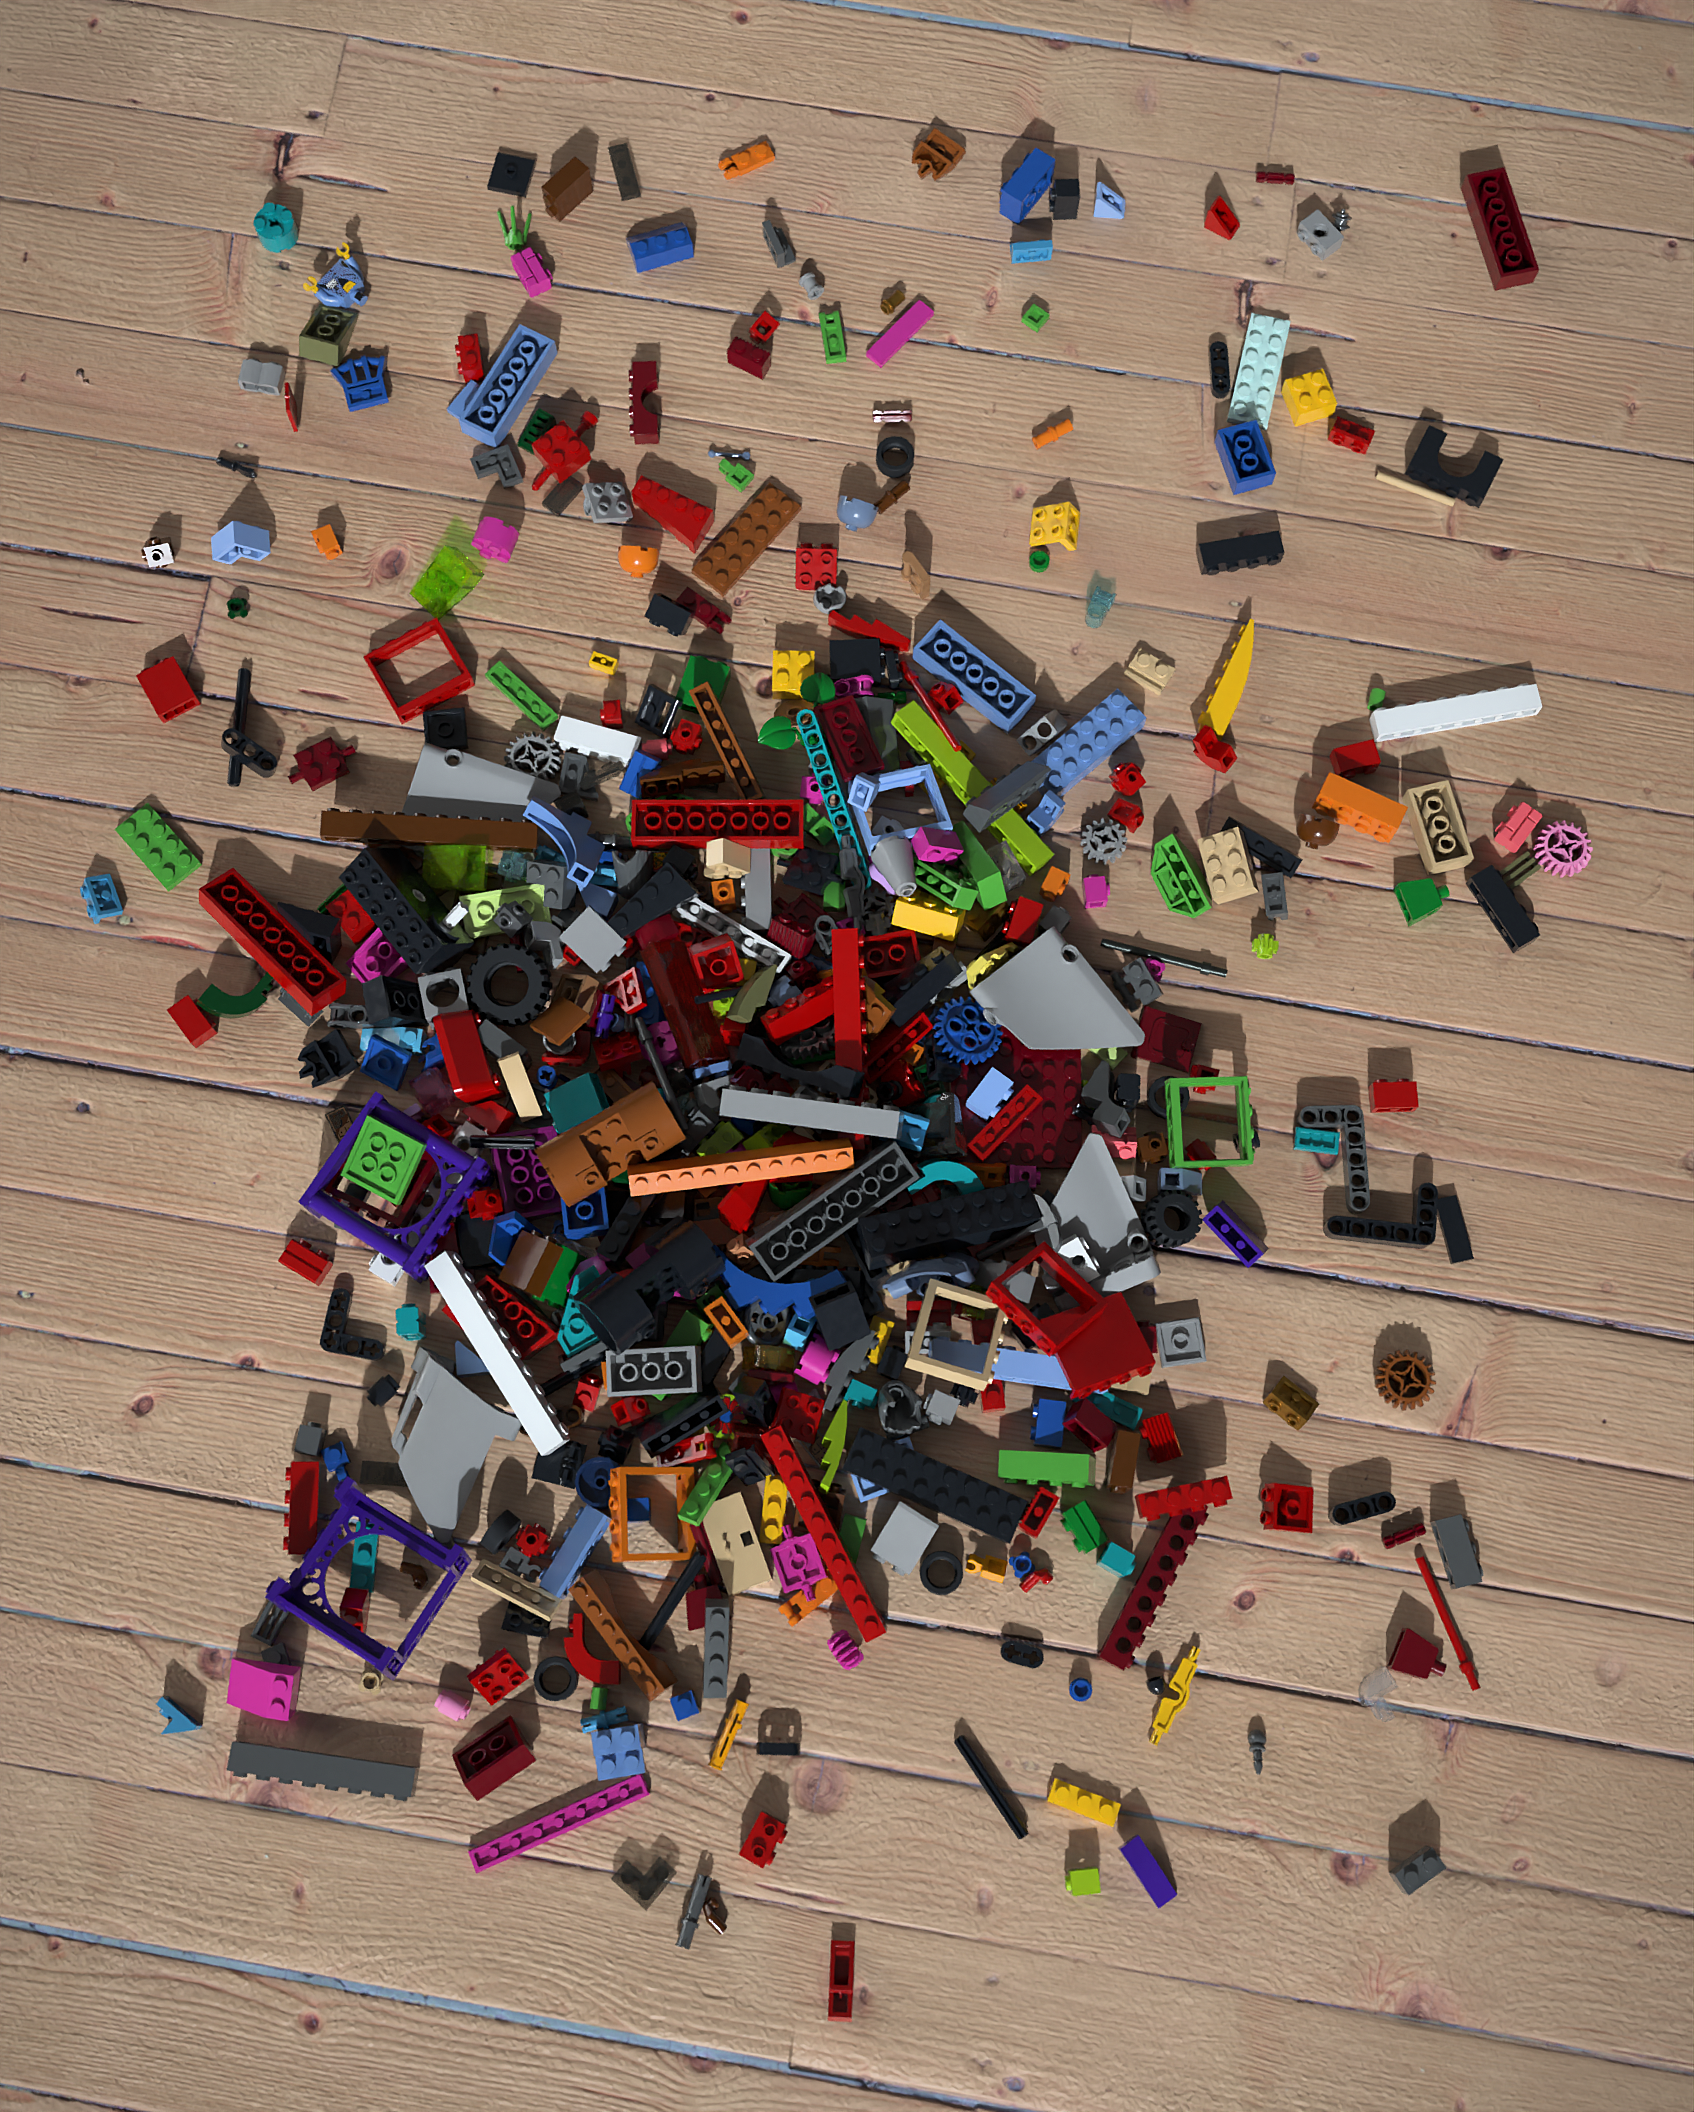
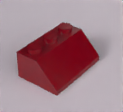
(493, 1758)

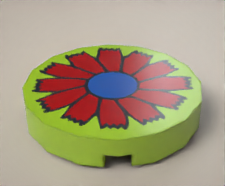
(721, 1425)

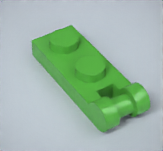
(832, 337)

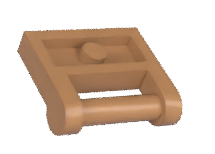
(915, 574)

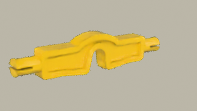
(1180, 1684)

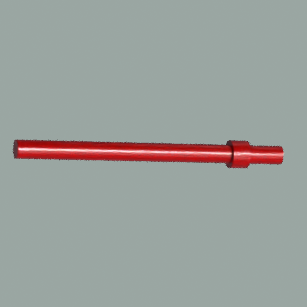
(913, 679)
(1465, 1665)

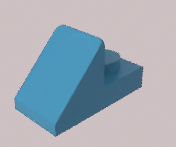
(181, 1719)

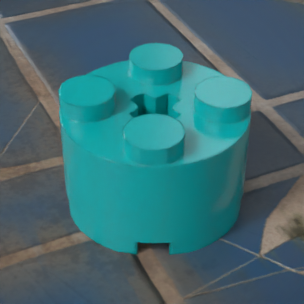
(276, 227)

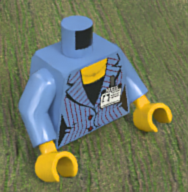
(341, 284)

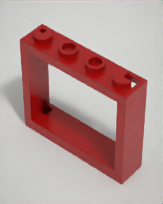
(435, 696)
(1067, 1278)

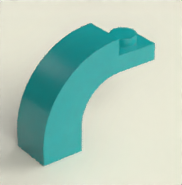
(946, 1169)

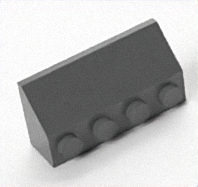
(878, 717)
(1006, 794)

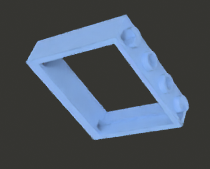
(899, 779)

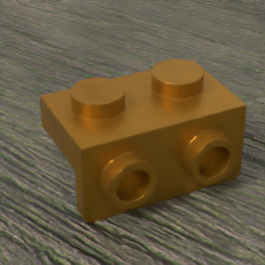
(988, 921)

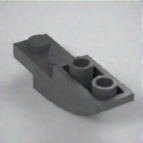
(853, 1359)

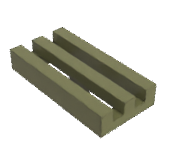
(1530, 862)

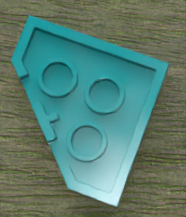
(574, 1331)

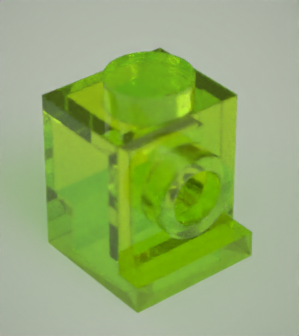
(971, 1311)

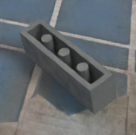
(715, 1648)

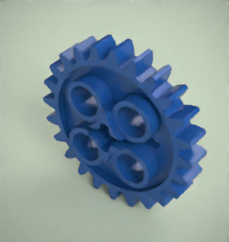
(954, 1041)

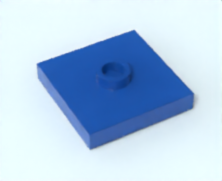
(386, 1062)

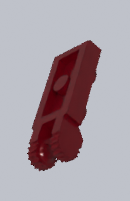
(705, 611)

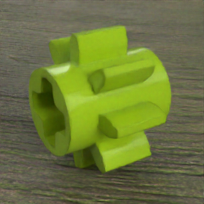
(1265, 946)

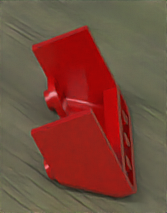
(466, 1058)

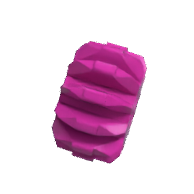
(845, 1649)

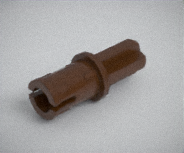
(892, 496)

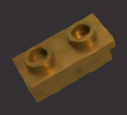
(1291, 1403)

